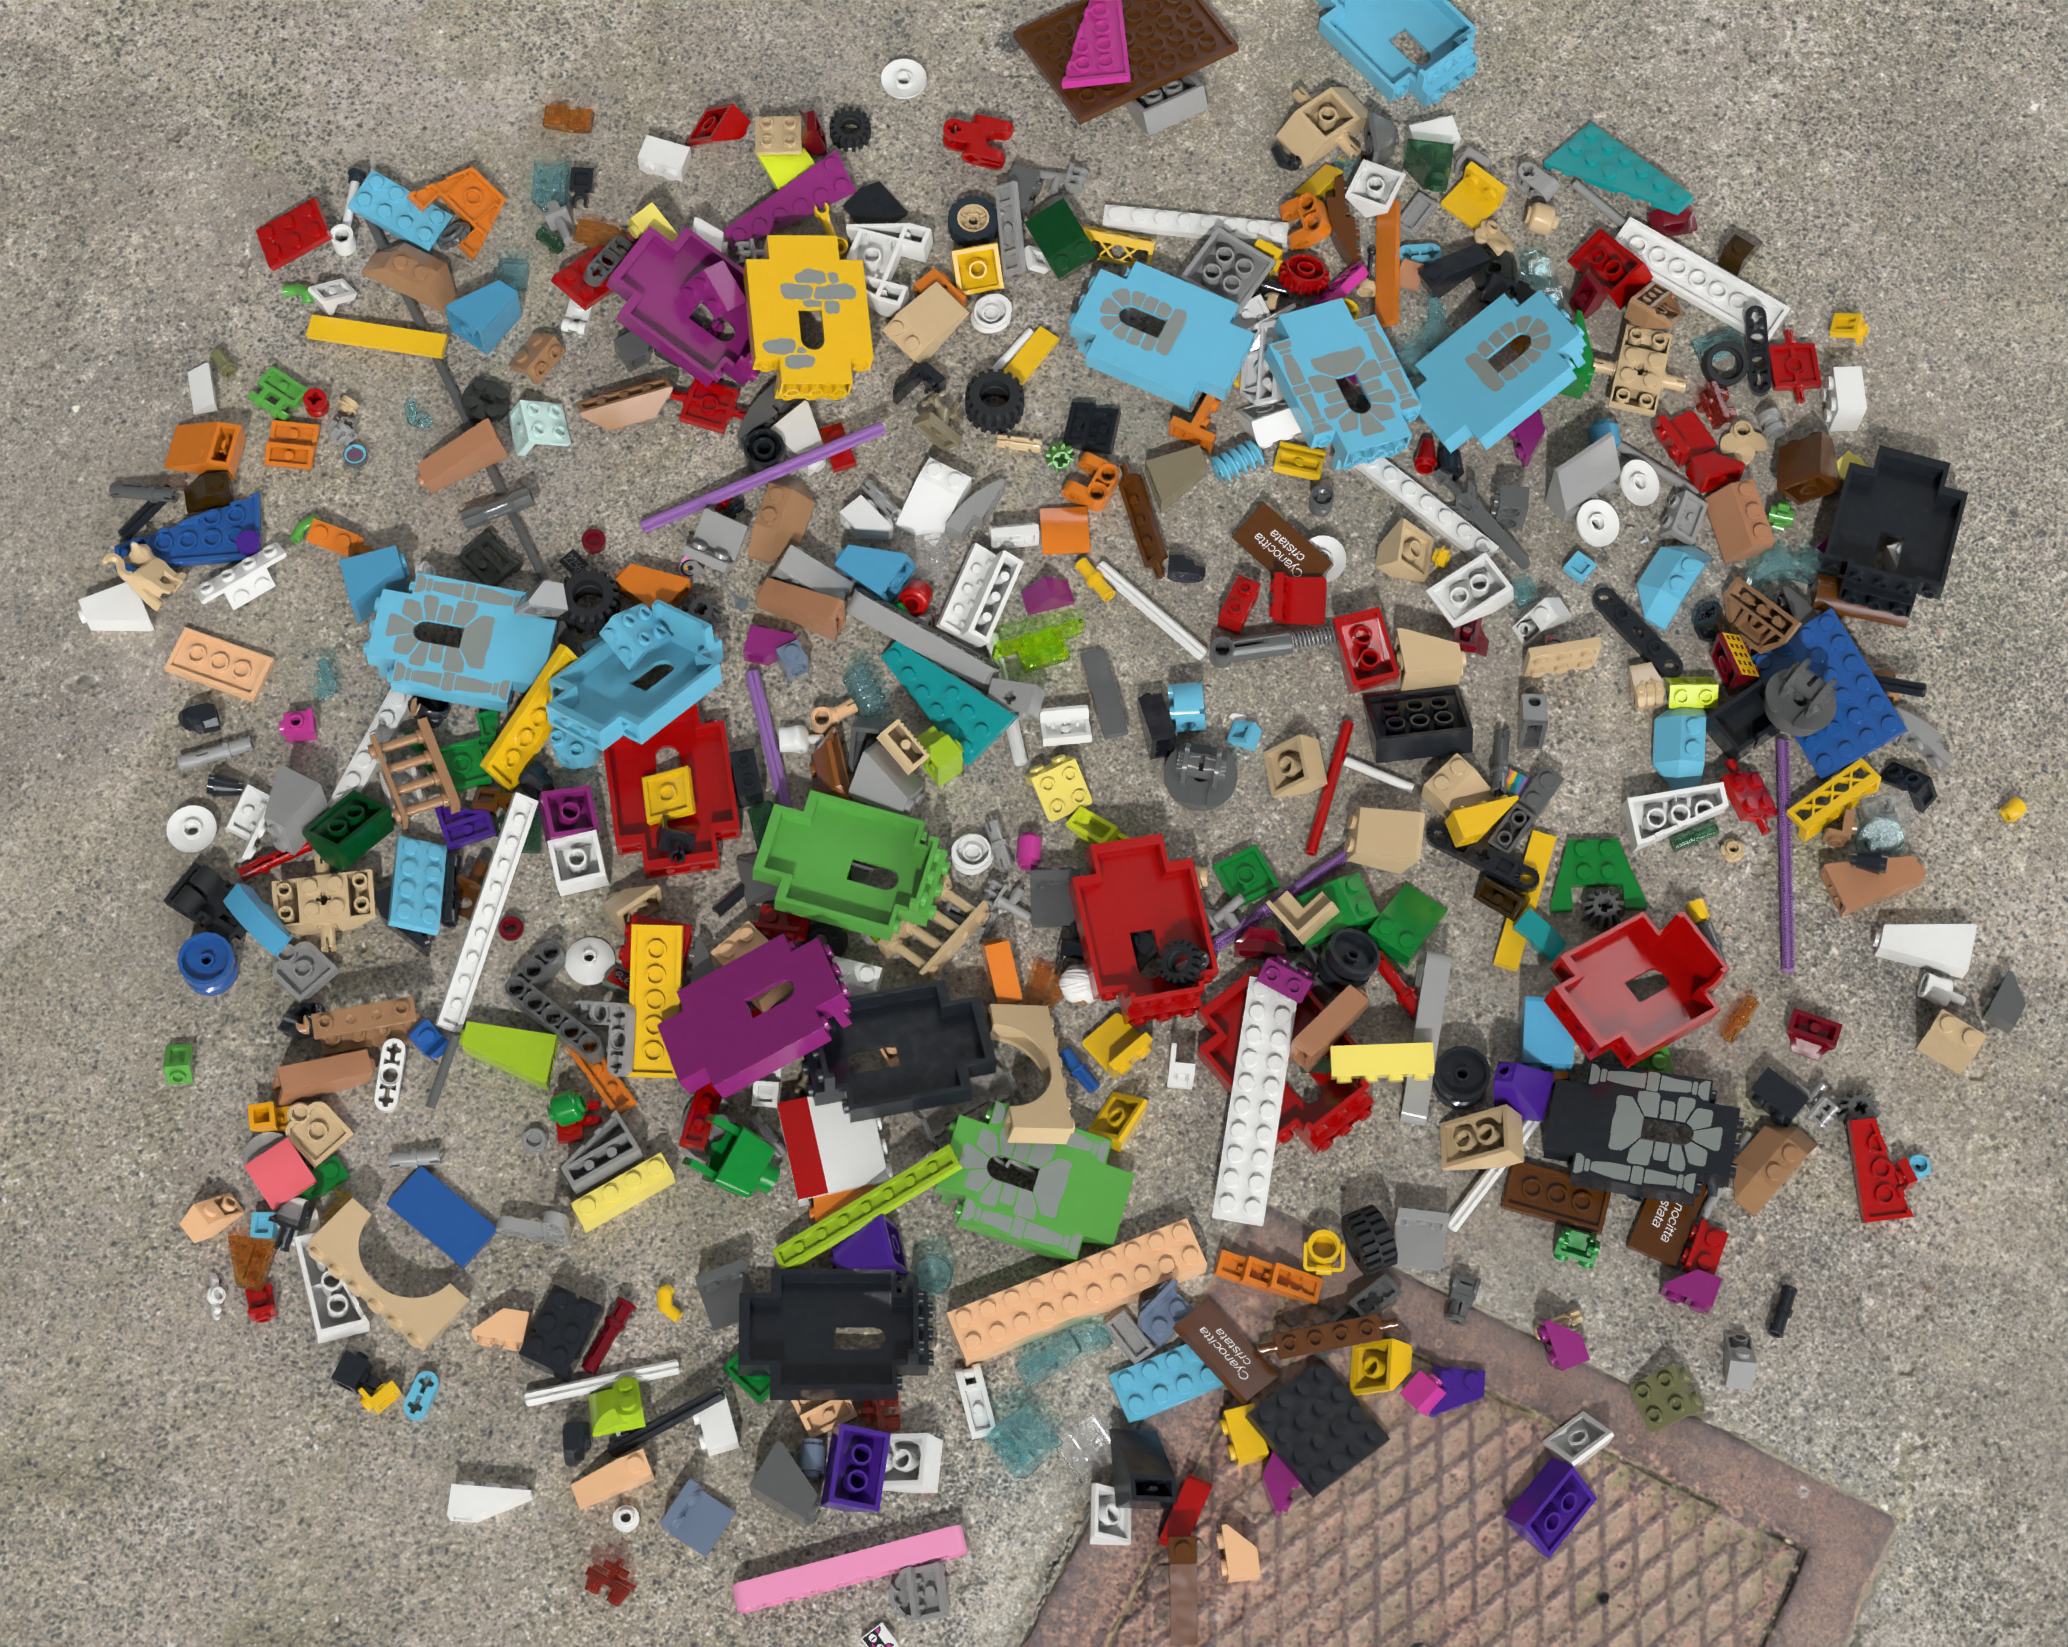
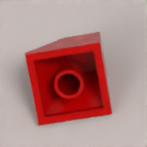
(719, 125)

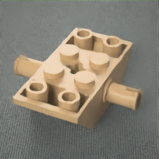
(1323, 124)
(1640, 371)
(347, 899)

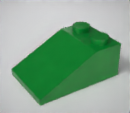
(1585, 372)
(1352, 900)
(1406, 925)

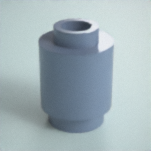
(812, 1458)

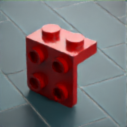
(1683, 437)
(1298, 600)

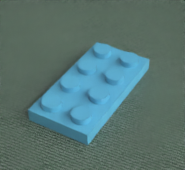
(388, 207)
(417, 885)
(1162, 1383)

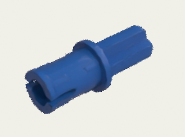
(1079, 1070)

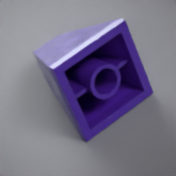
(1523, 1089)
(872, 1247)

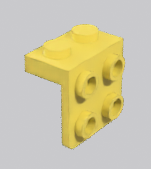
(1059, 787)

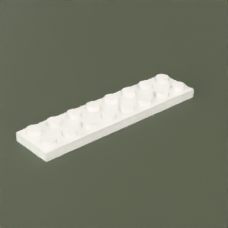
(1700, 280)

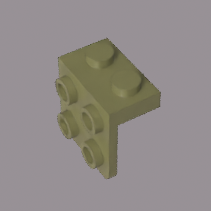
(1667, 1397)

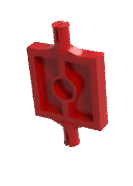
(1794, 367)
(709, 406)
(1748, 796)

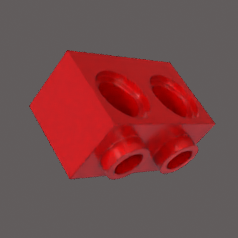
(1238, 605)

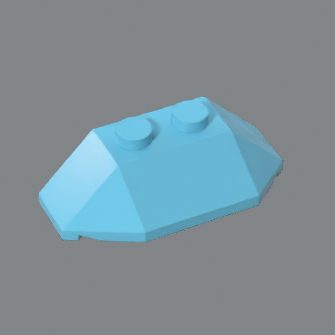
(1669, 582)
(1680, 746)

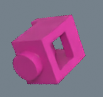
(304, 731)

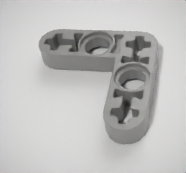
(614, 1020)
(553, 1229)

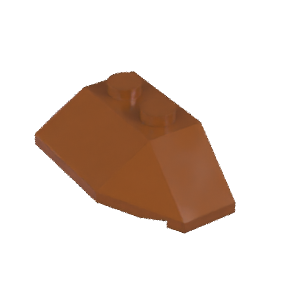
(830, 767)

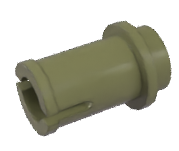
(226, 367)

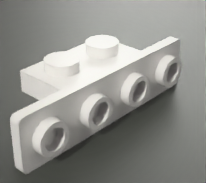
(1258, 312)
(243, 580)
(248, 819)

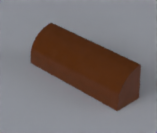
(1825, 596)

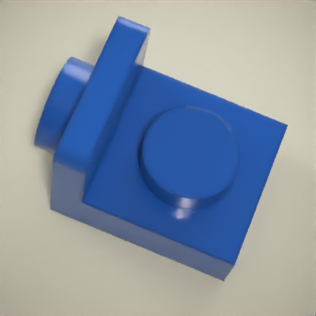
(427, 1039)

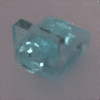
(327, 685)

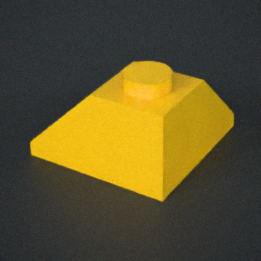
(1379, 1366)

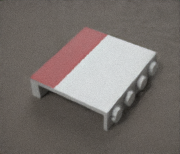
(829, 1151)

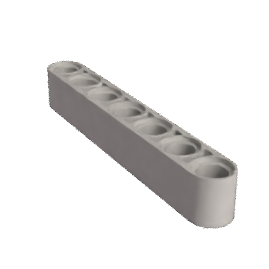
(922, 638)
(1426, 1029)

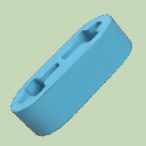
(1419, 252)
(416, 1393)

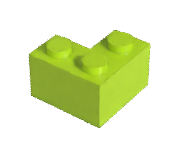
(944, 758)

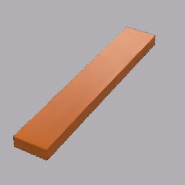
(1388, 266)

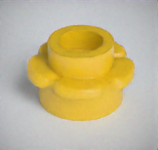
(1441, 557)

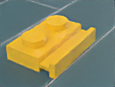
(1299, 461)

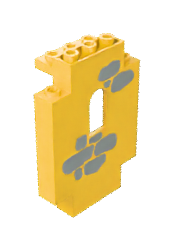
(807, 276)

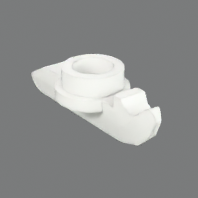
(215, 1296)

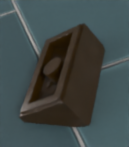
(1501, 897)

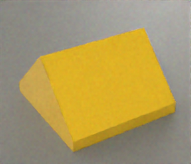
(977, 268)
(1119, 1119)

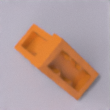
(1196, 431)

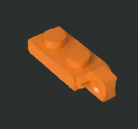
(336, 539)

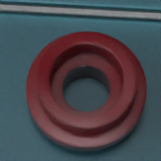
(511, 922)

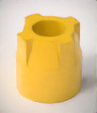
(2013, 809)
(1697, 911)

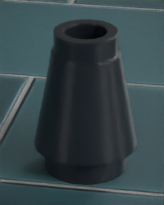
(222, 785)
(1870, 861)

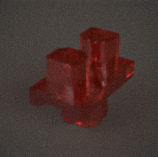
(1714, 405)
(885, 1423)
(600, 1576)

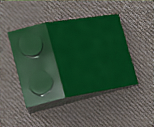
(1061, 239)

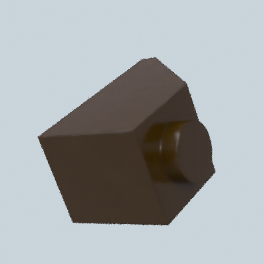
(1739, 252)
(209, 492)

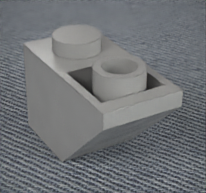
(1739, 1361)

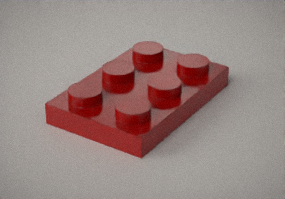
(294, 234)
(571, 280)

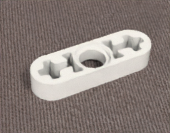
(399, 1057)

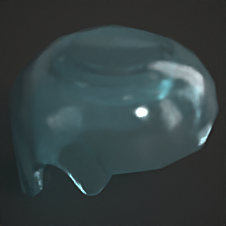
(934, 1274)

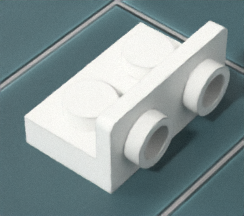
(1014, 535)

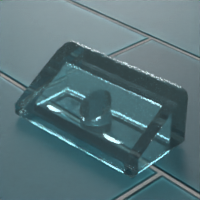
(1703, 343)

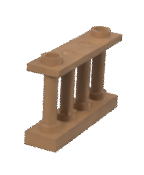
(432, 756)
(364, 1025)

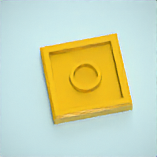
(668, 794)

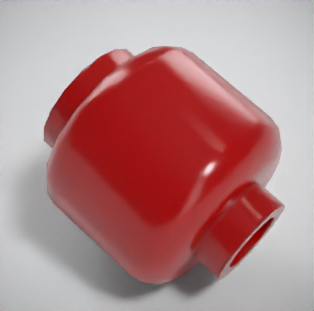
(916, 596)

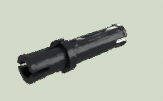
(451, 898)

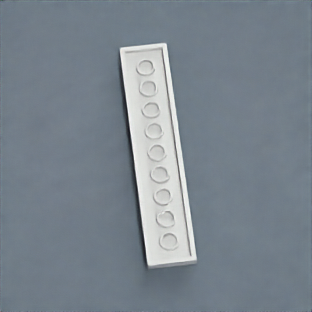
(1254, 1106)

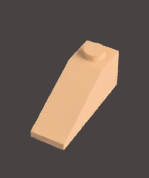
(613, 1479)

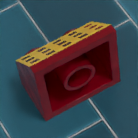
(1734, 663)

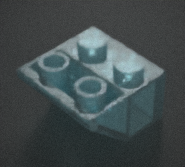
(1023, 1441)

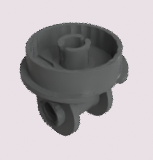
(1800, 700)
(1204, 763)

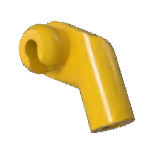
(664, 1303)

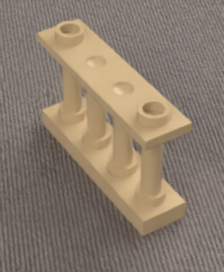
(931, 969)

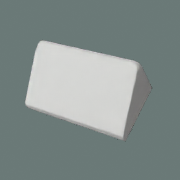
(202, 389)

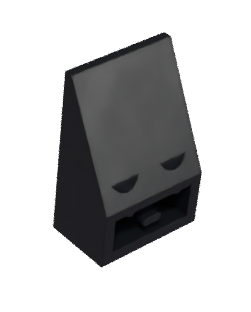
(1141, 1470)

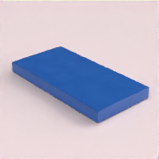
(442, 1217)

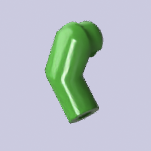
(297, 290)
(302, 527)

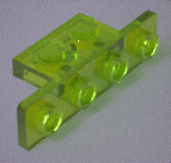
(1040, 648)

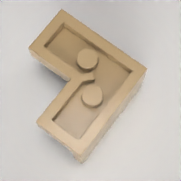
(1303, 921)

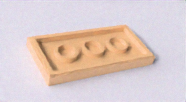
(219, 664)

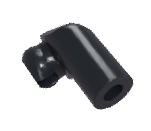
(1285, 162)

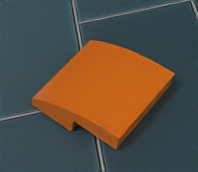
(292, 445)
(1064, 530)

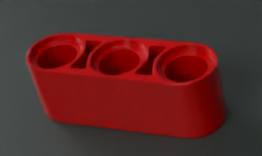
(1188, 1509)

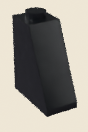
(1156, 725)

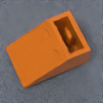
(206, 448)

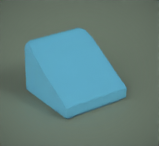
(1244, 734)

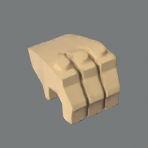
(1645, 686)

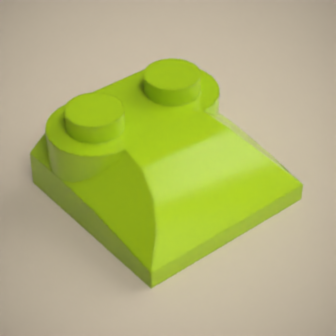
(617, 1408)

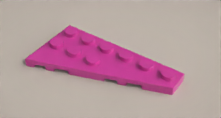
(1099, 47)

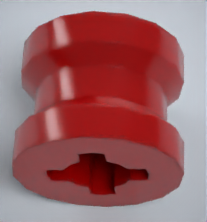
(318, 408)

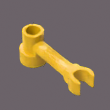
(829, 229)

